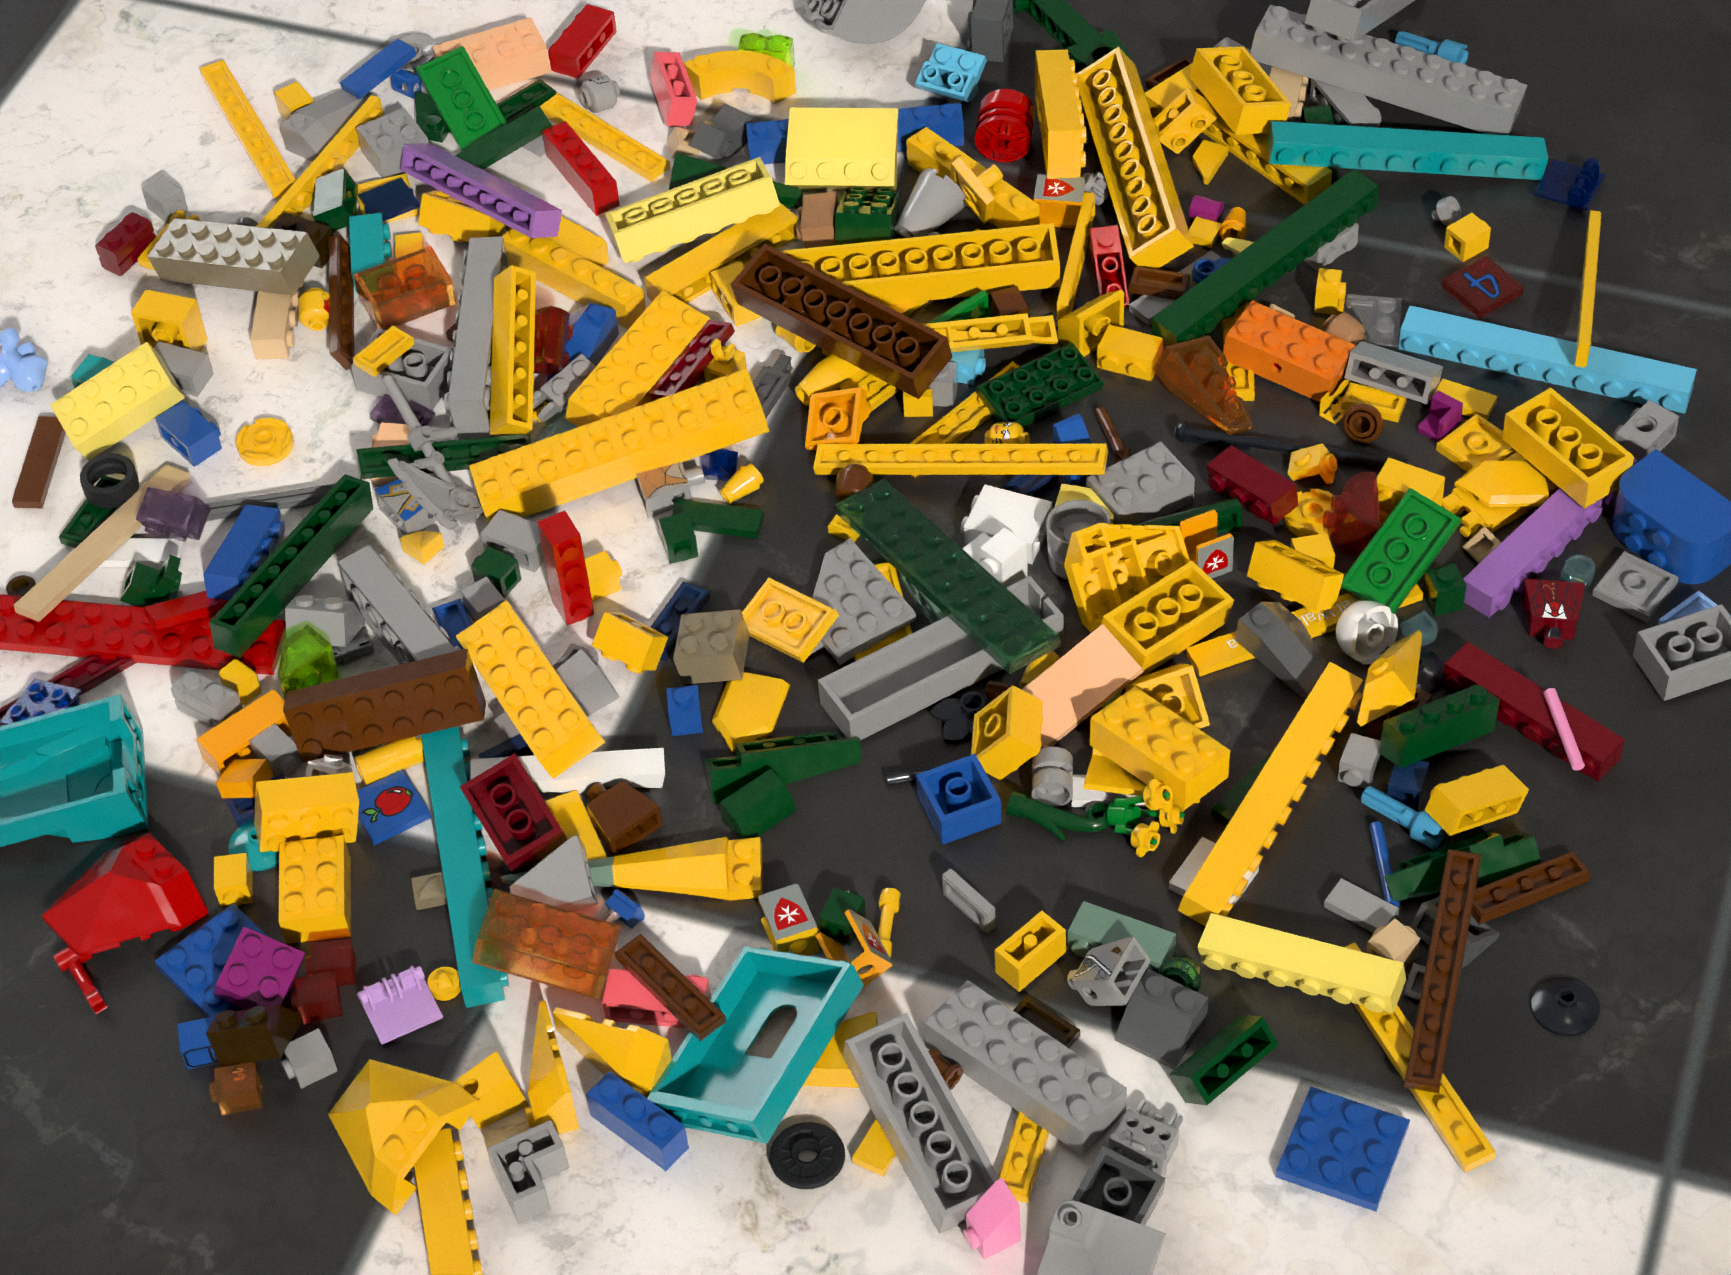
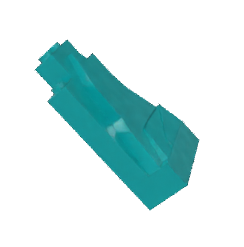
(73, 774)

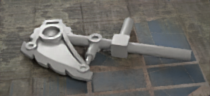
(436, 495)

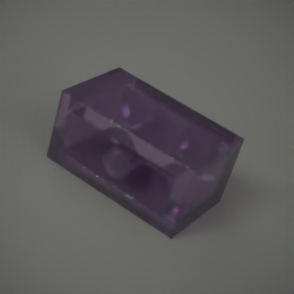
(172, 514)

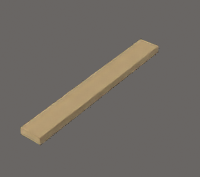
(94, 549)

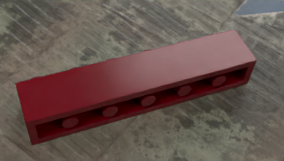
(1526, 710)

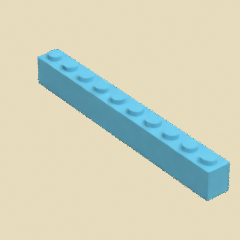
(1546, 359)

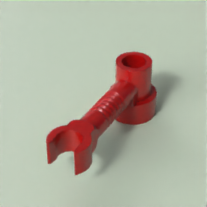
(69, 960)

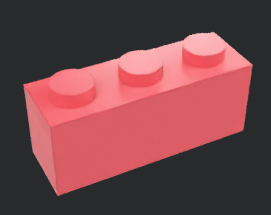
(673, 89)
(631, 1002)

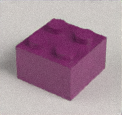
(258, 971)

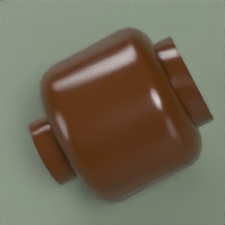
(851, 481)

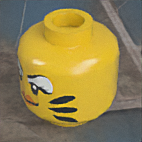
(1006, 434)

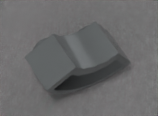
(723, 133)

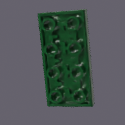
(1040, 386)

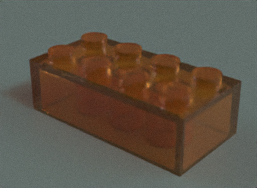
(546, 944)

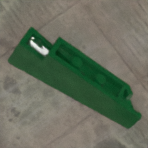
(689, 169)
(788, 756)

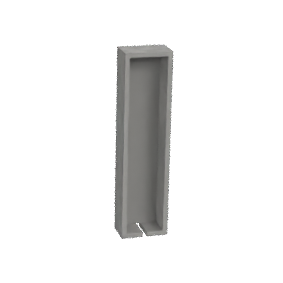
(918, 670)

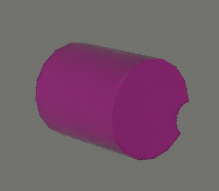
(1206, 208)

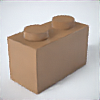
(817, 219)

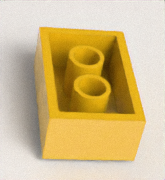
(305, 809)
(314, 889)

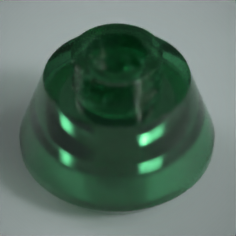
(1182, 970)

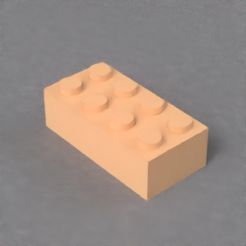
(504, 53)

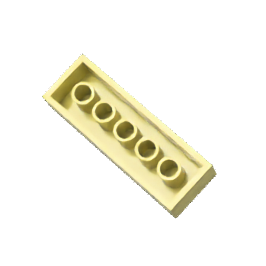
(692, 210)

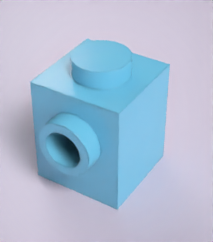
(969, 365)

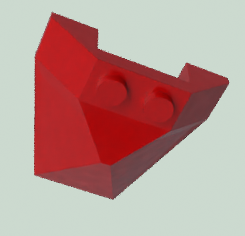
(124, 897)

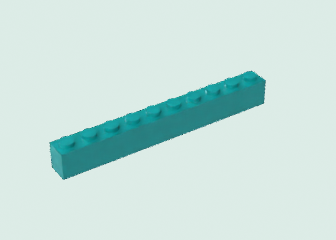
(1407, 150)
(461, 861)

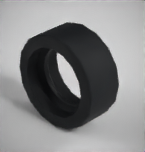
(105, 465)

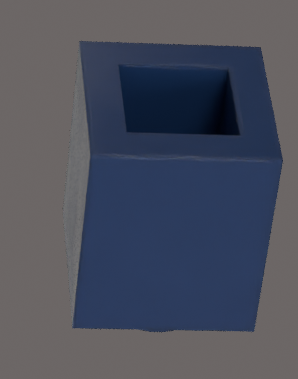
(1408, 784)

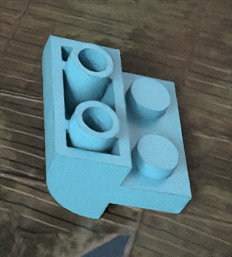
(952, 73)

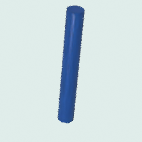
(1382, 857)

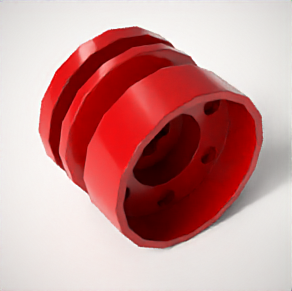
(1004, 125)

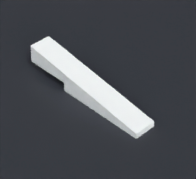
(636, 767)

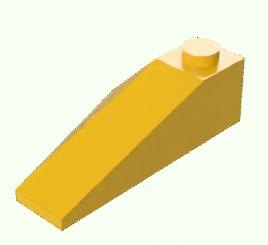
(628, 1053)
(548, 1082)

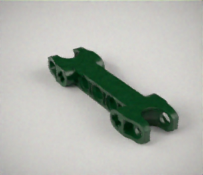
(1071, 30)

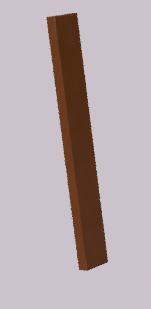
(1443, 972)

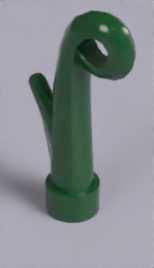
(1052, 818)

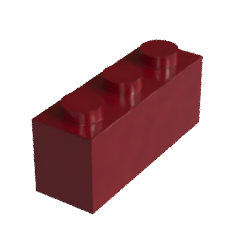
(1253, 484)

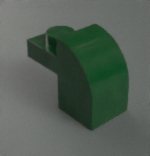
(150, 586)

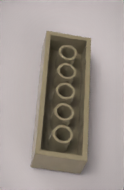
(234, 256)

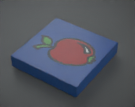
(390, 807)

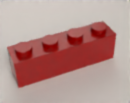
(581, 168)
(566, 567)

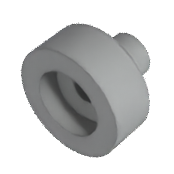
(1447, 211)

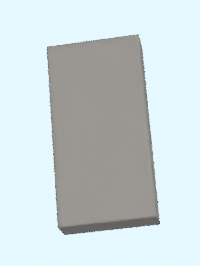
(969, 901)
(1360, 906)

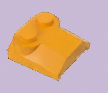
(836, 417)

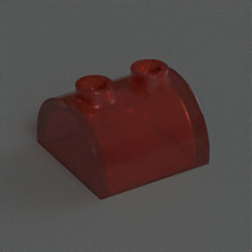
(551, 335)
(1354, 514)

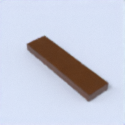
(39, 463)
(1528, 887)
(670, 987)

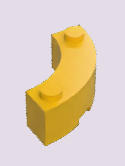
(750, 70)

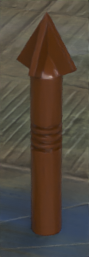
(1112, 435)

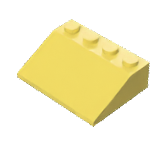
(842, 148)

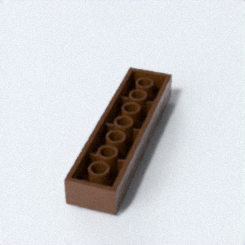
(842, 321)

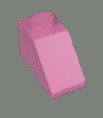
(993, 1221)

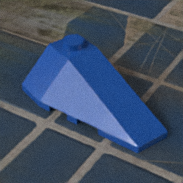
(593, 333)

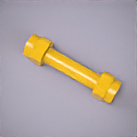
(888, 904)

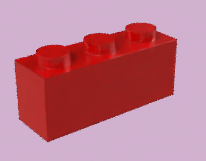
(582, 41)

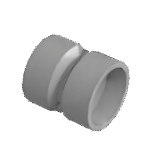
(1052, 776)

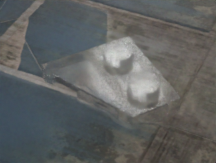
(1379, 317)

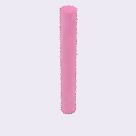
(1564, 729)

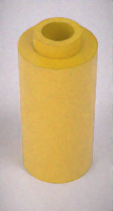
(389, 759)

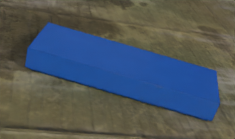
(378, 68)

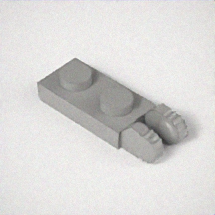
(562, 386)

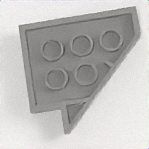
(864, 600)

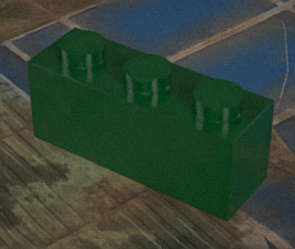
(1224, 1059)

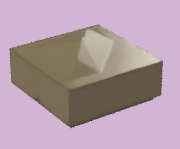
(429, 891)

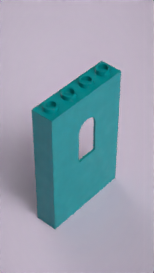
(745, 1096)

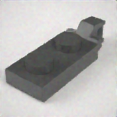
(772, 383)

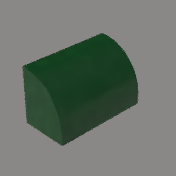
(757, 806)

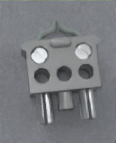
(1147, 1139)

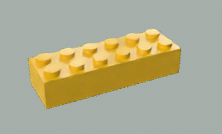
(1059, 114)
(636, 361)
(530, 690)

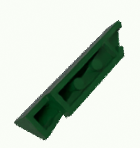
(1498, 860)

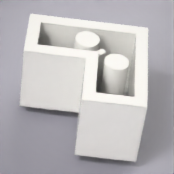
(1001, 555)

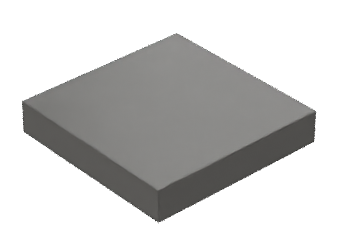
(1635, 586)

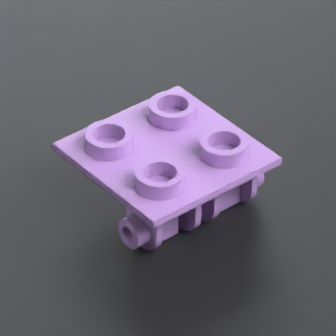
(399, 1004)

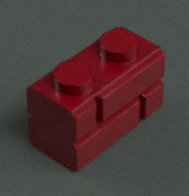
(125, 243)

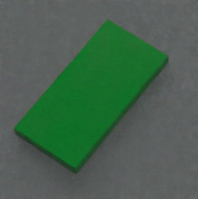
(461, 97)
(1400, 551)

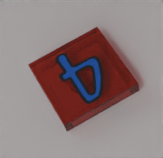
(1482, 286)

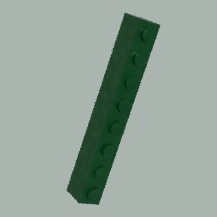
(291, 566)

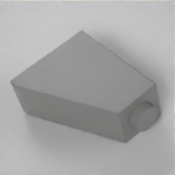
(560, 879)

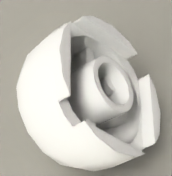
(1366, 630)

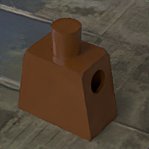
(621, 816)

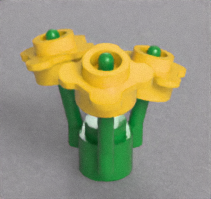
(1124, 814)

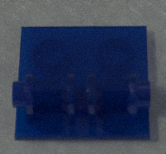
(1571, 183)
(41, 699)

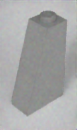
(584, 682)

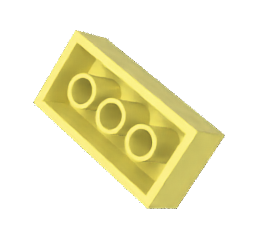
(117, 401)

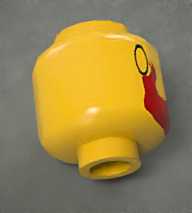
(314, 309)

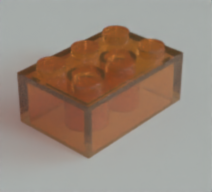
(405, 288)

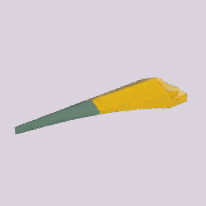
(702, 868)

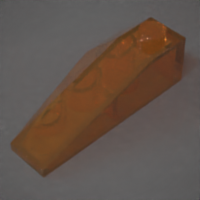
(1199, 377)

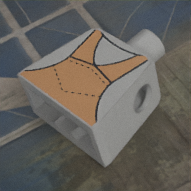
(666, 484)

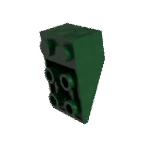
(866, 215)

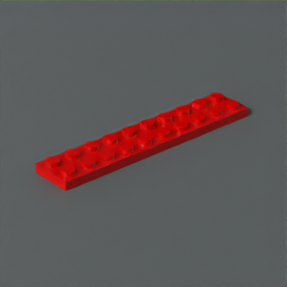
(124, 631)

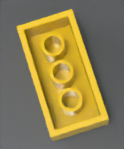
(1239, 89)
(1567, 447)
(1169, 616)
(1159, 745)

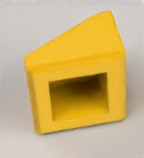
(422, 545)
(242, 680)

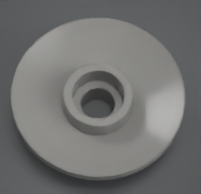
(423, 47)

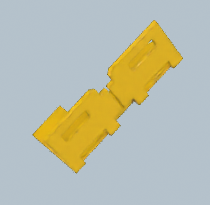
(1326, 401)

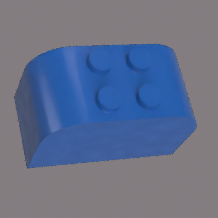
(1673, 519)

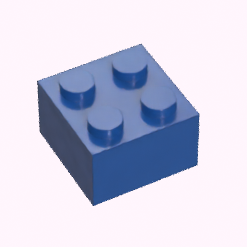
(958, 799)

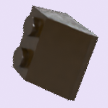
(252, 1034)

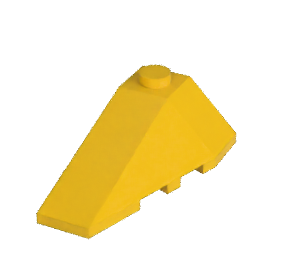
(1391, 679)

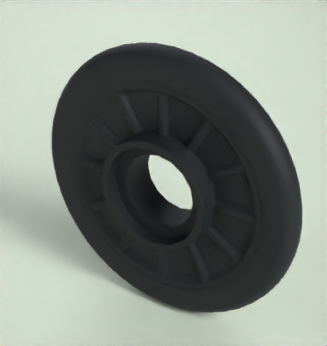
(809, 1174)

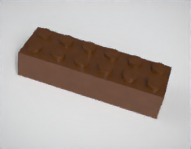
(385, 705)

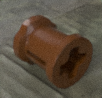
(949, 1072)

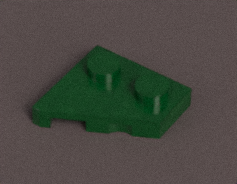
(429, 118)

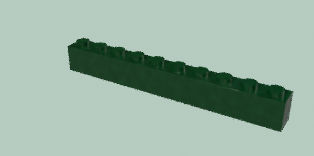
(1266, 260)

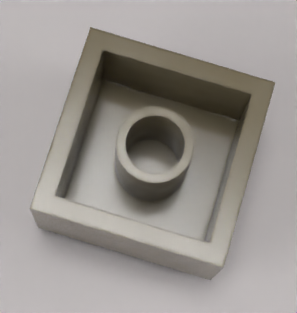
(711, 647)

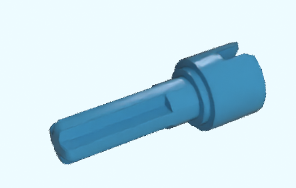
(1446, 49)
(1420, 824)

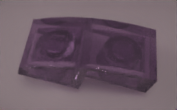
(387, 412)

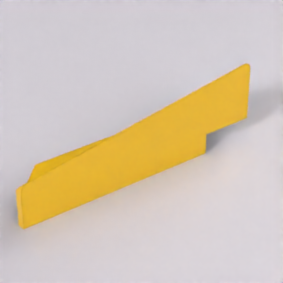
(997, 332)

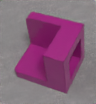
(1443, 417)

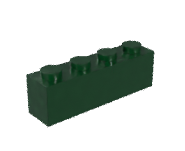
(1438, 726)

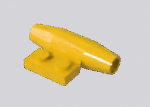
(838, 374)

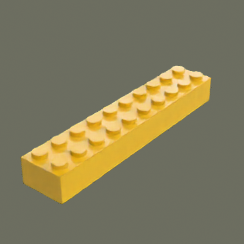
(1133, 161)
(942, 264)
(620, 446)

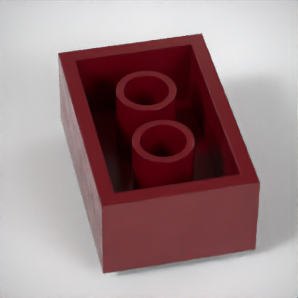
(514, 814)

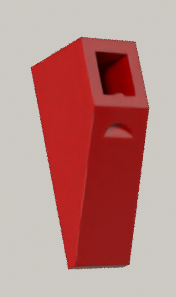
(1107, 260)

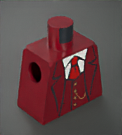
(1552, 609)

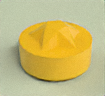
(444, 983)

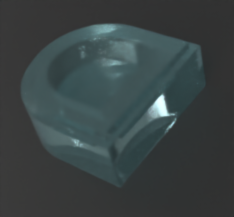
(1578, 569)
(1421, 622)

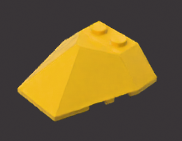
(1117, 562)
(391, 1120)

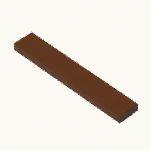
(341, 302)

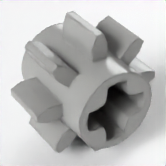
(1096, 184)

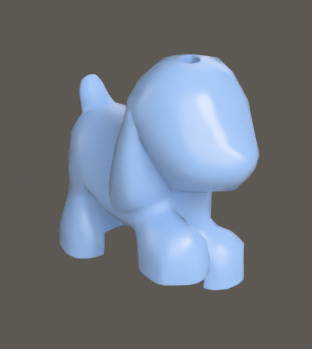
(20, 363)

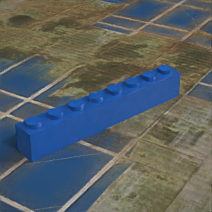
(769, 138)

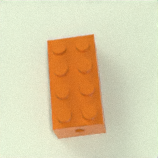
(1287, 351)

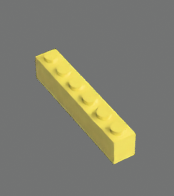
(1302, 963)

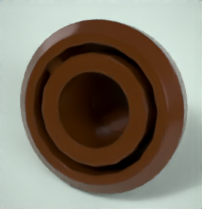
(1362, 423)

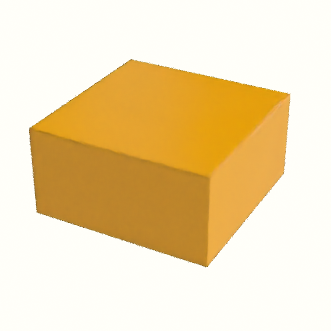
(241, 778)

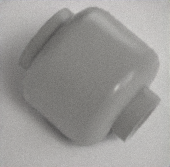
(598, 93)

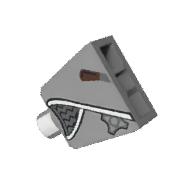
(1110, 973)

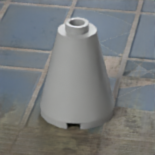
(929, 205)

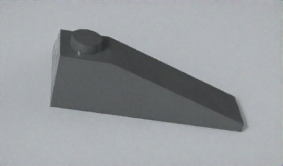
(1282, 646)

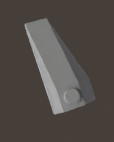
(318, 123)

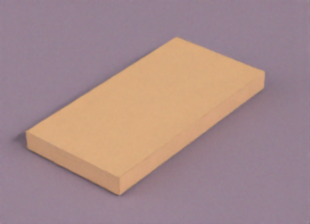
(1081, 683)

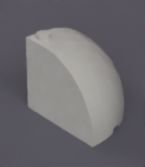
(863, 19)

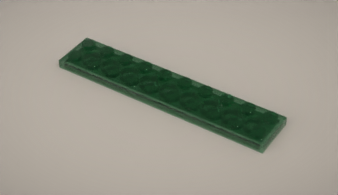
(948, 576)

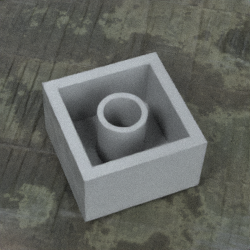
(384, 141)

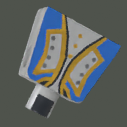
(402, 508)

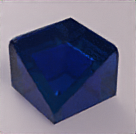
(719, 464)

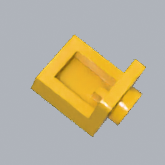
(1312, 461)

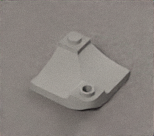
(1099, 1244)

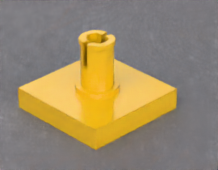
(976, 187)

